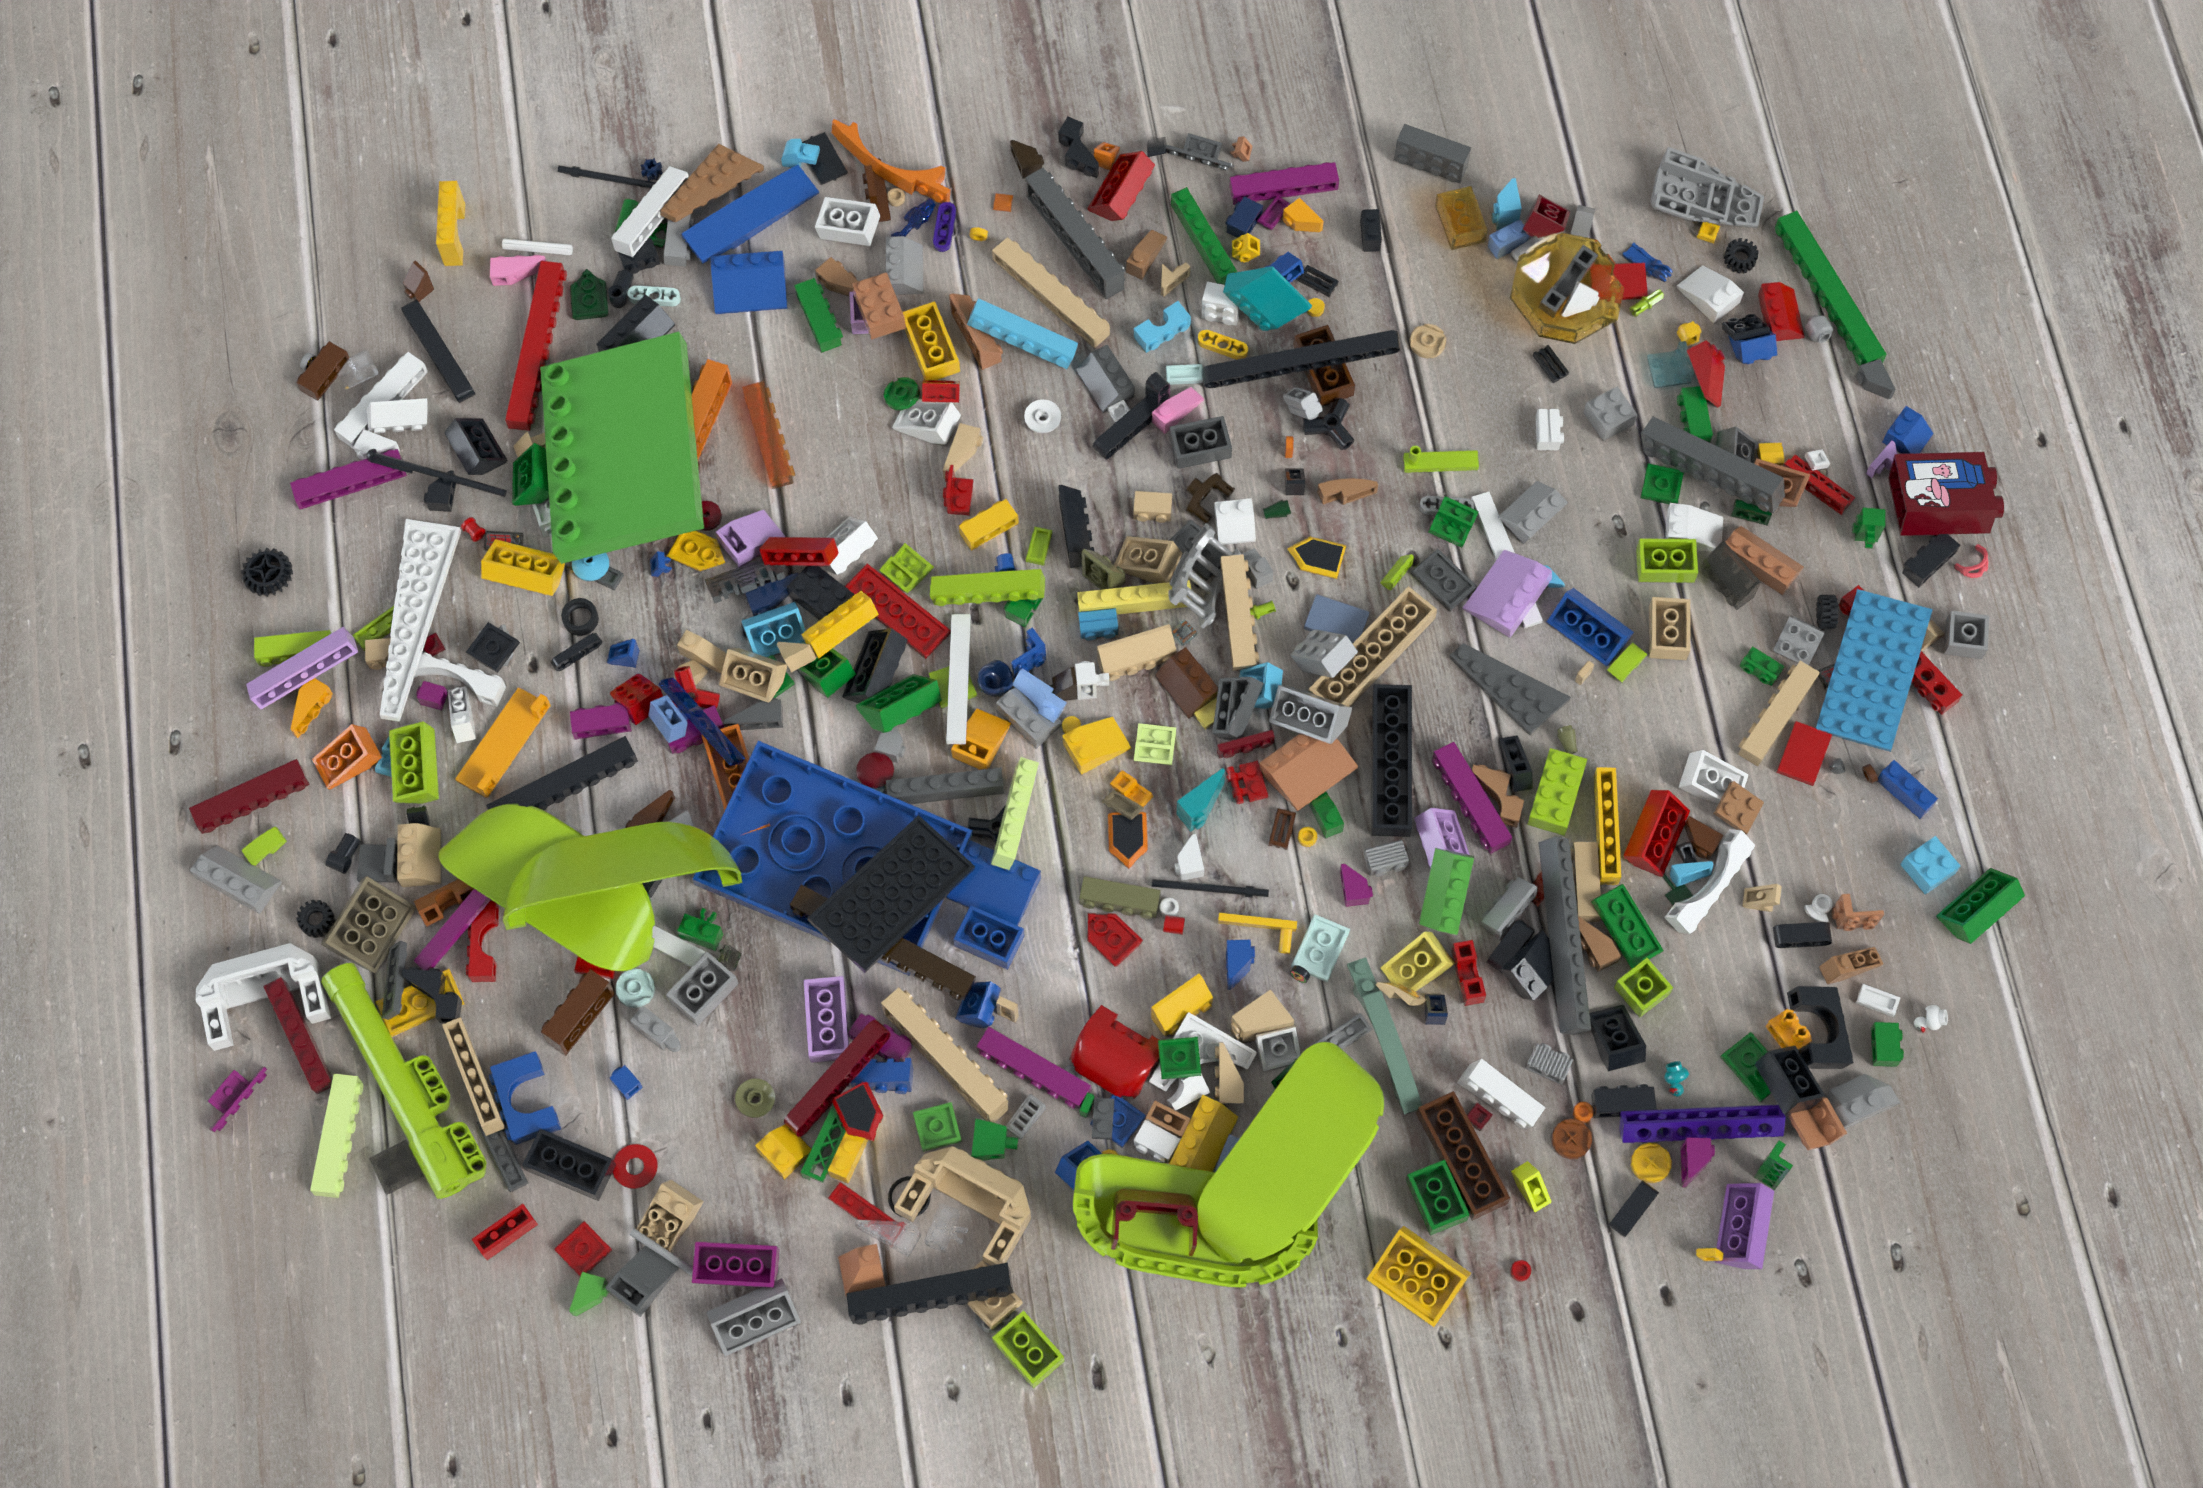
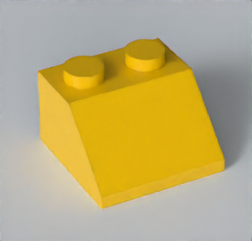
(783, 1150)

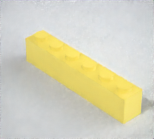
(1129, 599)

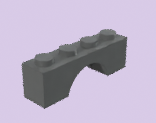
(1564, 286)

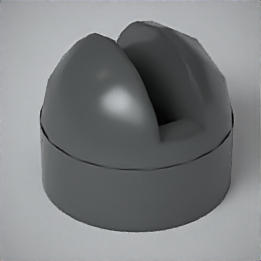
(1838, 766)

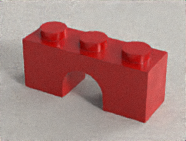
(1467, 973)

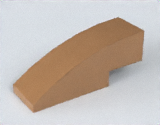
(1346, 490)

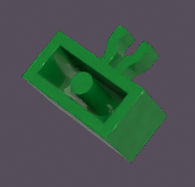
(1869, 526)
(700, 931)

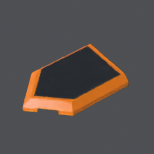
(1127, 837)

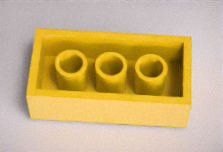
(931, 342)

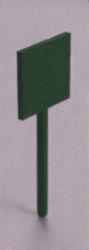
(1678, 893)

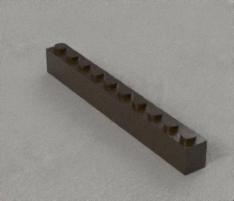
(903, 954)

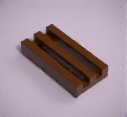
(1278, 843)

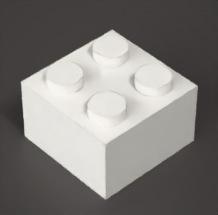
(1218, 306)

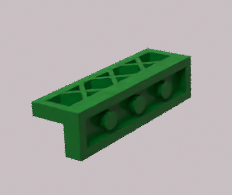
(821, 1142)
(1773, 1167)

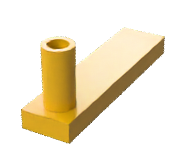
(1285, 926)

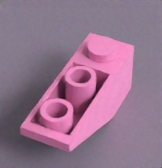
(513, 269)

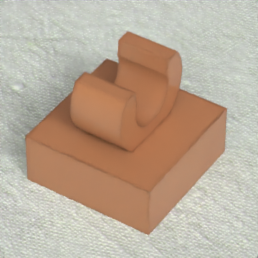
(1242, 149)

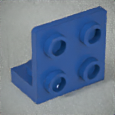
(1034, 657)

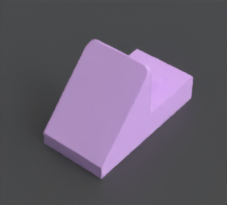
(1883, 461)

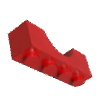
(482, 966)

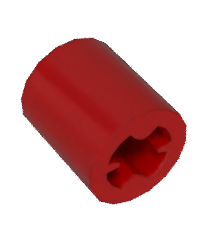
(1174, 924)

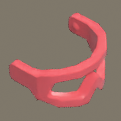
(1965, 570)

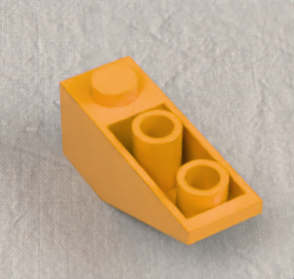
(310, 700)

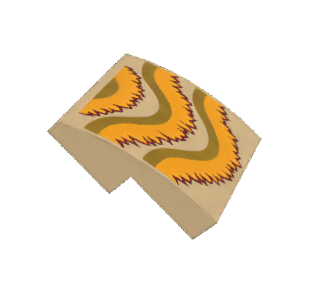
(1399, 991)

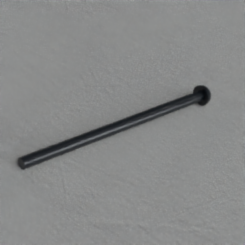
(374, 457)

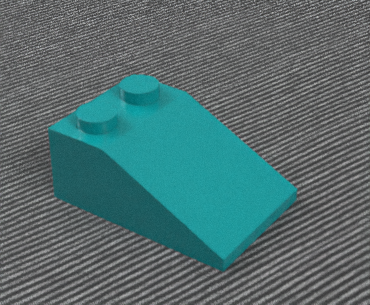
(1197, 804)

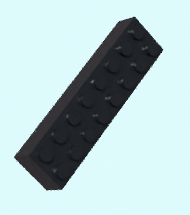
(1391, 760)

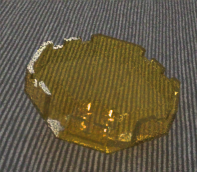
(1543, 268)

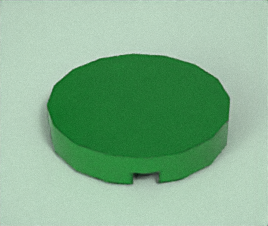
(901, 393)

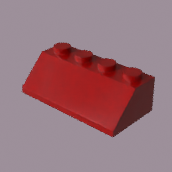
(1122, 186)
(1657, 832)

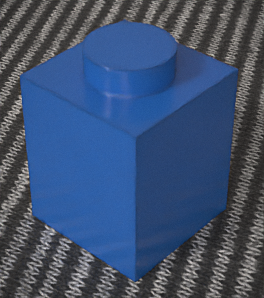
(625, 1082)

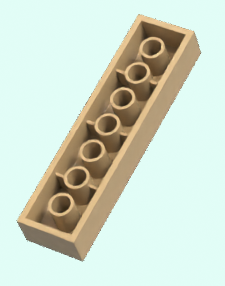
(1378, 648)
(945, 1056)

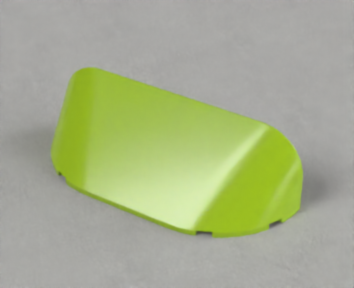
(616, 861)
(601, 927)
(1291, 1156)
(1159, 1241)

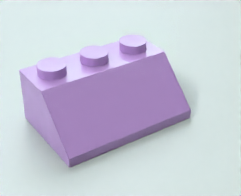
(1440, 830)

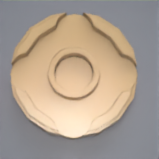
(1427, 341)

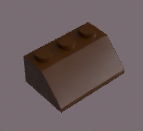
(1187, 682)

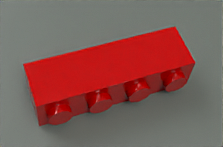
(799, 551)

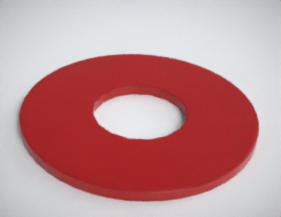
(641, 1179)

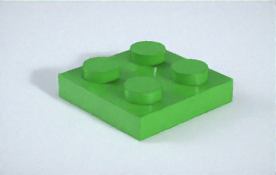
(937, 1126)

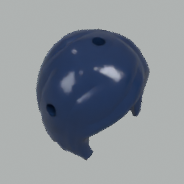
(995, 678)

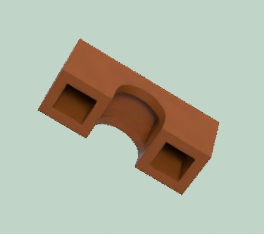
(434, 904)

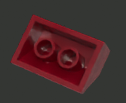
(1545, 218)

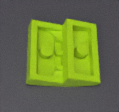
(906, 568)

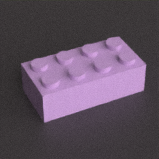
(826, 1018)

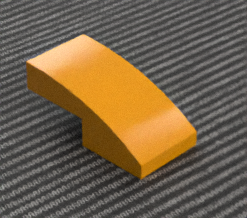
(1131, 789)

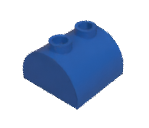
(979, 1005)

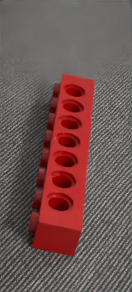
(1936, 679)

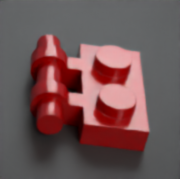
(1252, 780)

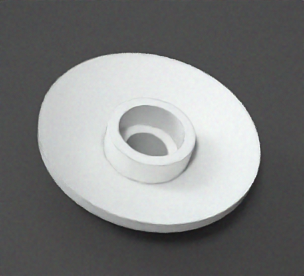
(1042, 409)

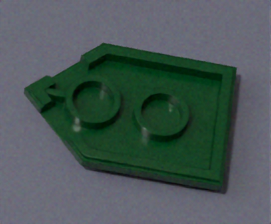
(589, 297)

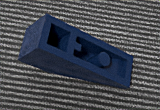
(768, 596)

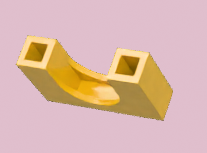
(450, 208)

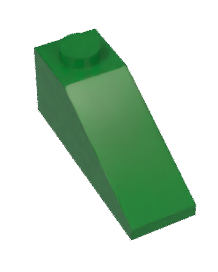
(1327, 815)

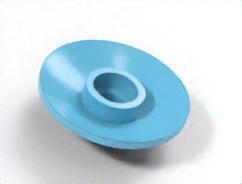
(593, 570)

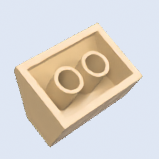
(752, 674)
(418, 855)

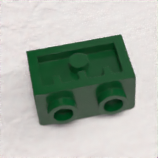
(1750, 512)

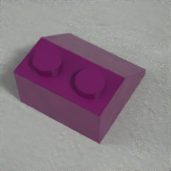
(1694, 1157)

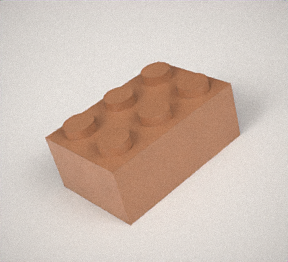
(879, 305)

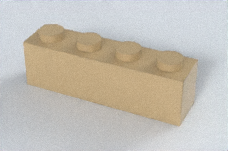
(1586, 878)

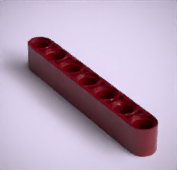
(837, 1078)

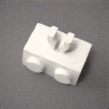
(1088, 680)

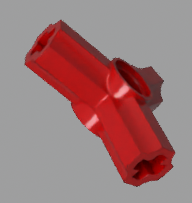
(702, 697)

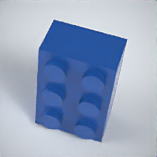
(989, 937)

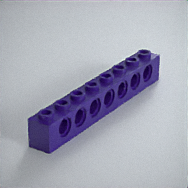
(1702, 1123)

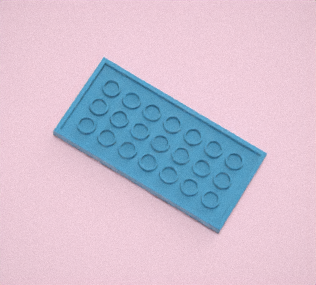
(1874, 670)

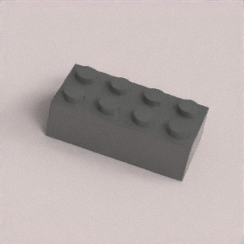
(1432, 153)

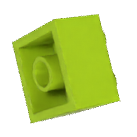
(1643, 987)

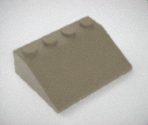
(368, 925)

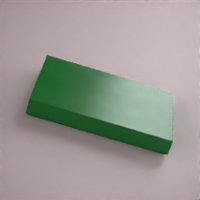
(1742, 1060)

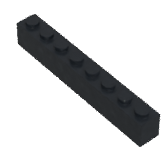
(572, 777)
(930, 1293)

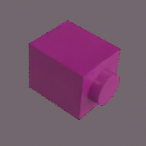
(432, 695)

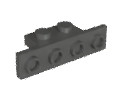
(1202, 149)

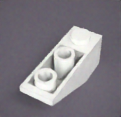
(461, 714)

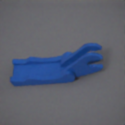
(1653, 266)

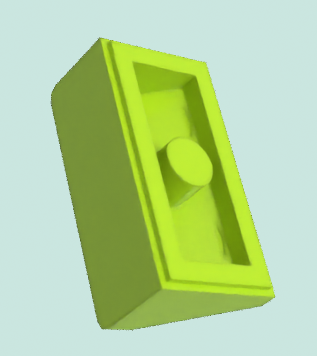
(1397, 571)

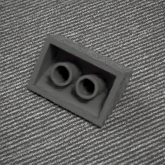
(1105, 378)

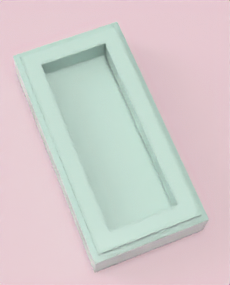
(1184, 374)

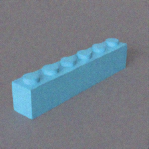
(1022, 333)

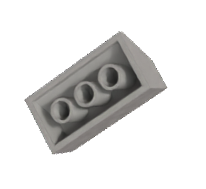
(1309, 714)
(235, 878)
(753, 1317)

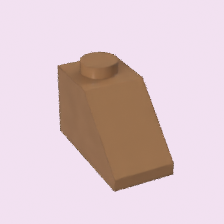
(1167, 1119)

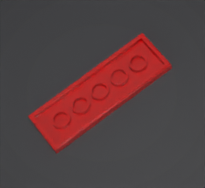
(900, 611)

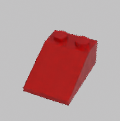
(1709, 370)

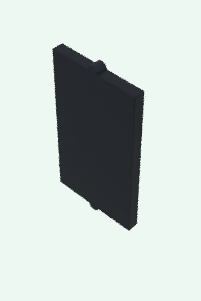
(828, 163)

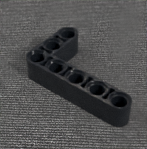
(1134, 421)

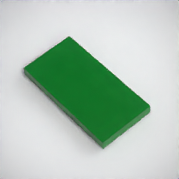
(1627, 925)

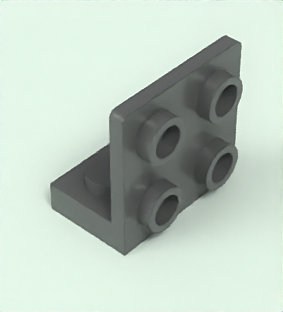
(378, 862)

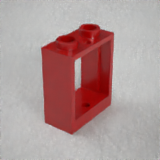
(934, 388)

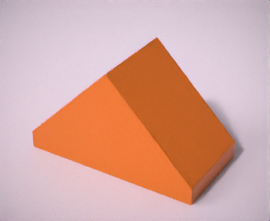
(1106, 155)

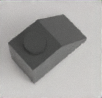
(1875, 379)

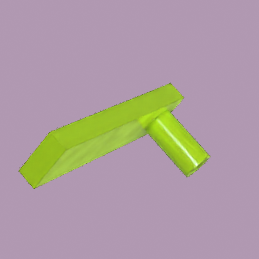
(1440, 461)

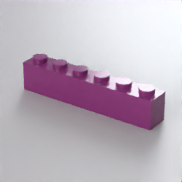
(1285, 182)
(343, 481)
(1471, 797)
(1034, 1068)

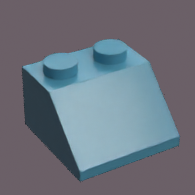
(1507, 206)
(1270, 676)

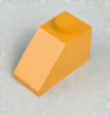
(1302, 217)

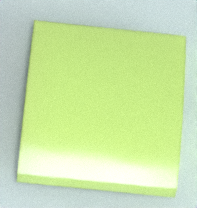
(1155, 744)

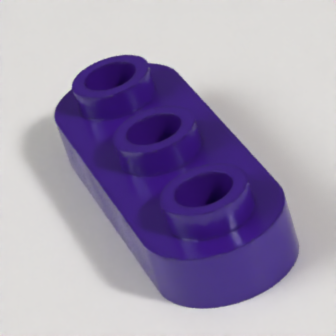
(944, 221)

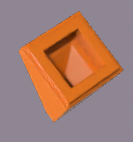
(1003, 202)

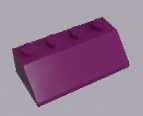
(735, 1264)

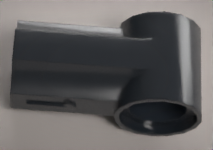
(620, 288)
(342, 857)

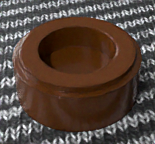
(1869, 773)

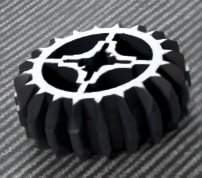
(273, 579)

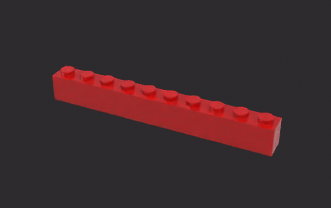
(535, 345)

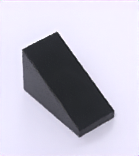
(1686, 852)

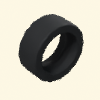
(576, 604)

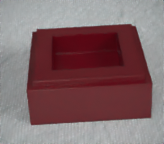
(433, 645)
(1479, 1116)

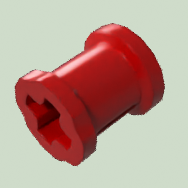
(473, 529)

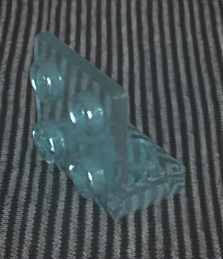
(1671, 367)

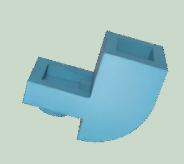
(798, 152)

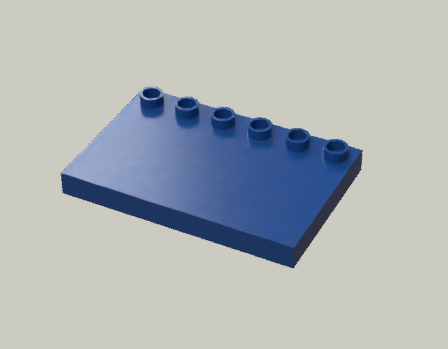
(816, 836)

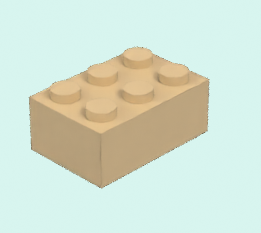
(1669, 628)

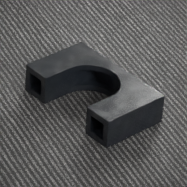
(1826, 1005)

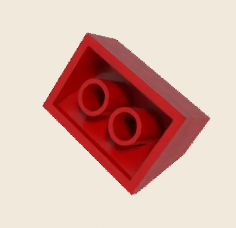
(1780, 311)

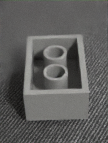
(1323, 653)
(702, 989)

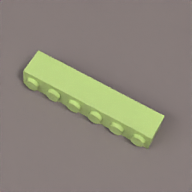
(1015, 813)
(336, 1136)

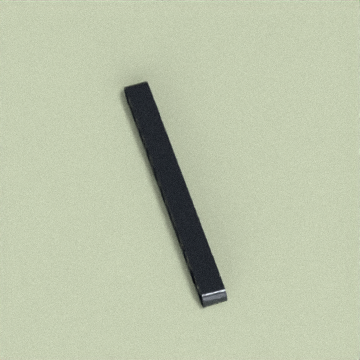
(1301, 359)

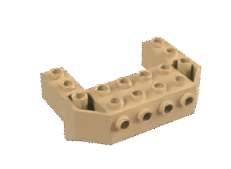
(976, 1187)

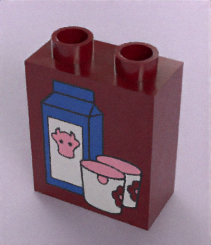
(1944, 493)

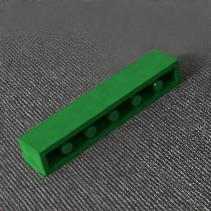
(1202, 235)

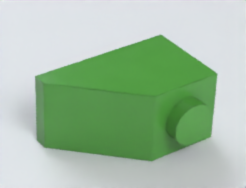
(588, 1293)

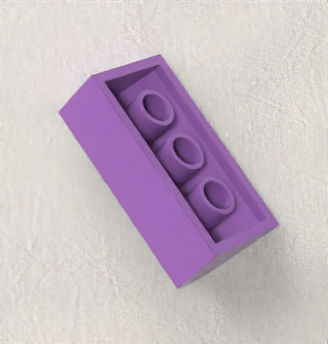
(1745, 1225)

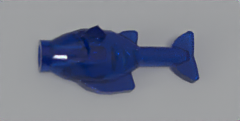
(916, 217)

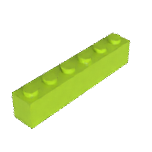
(987, 587)

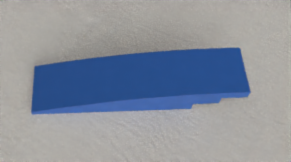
(749, 214)

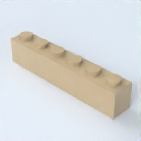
(1238, 612)
(1778, 713)
(473, 1076)

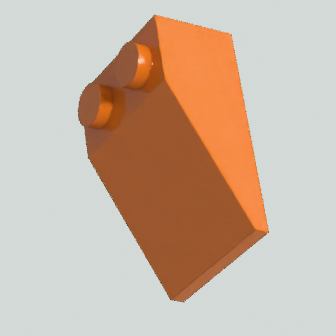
(346, 756)

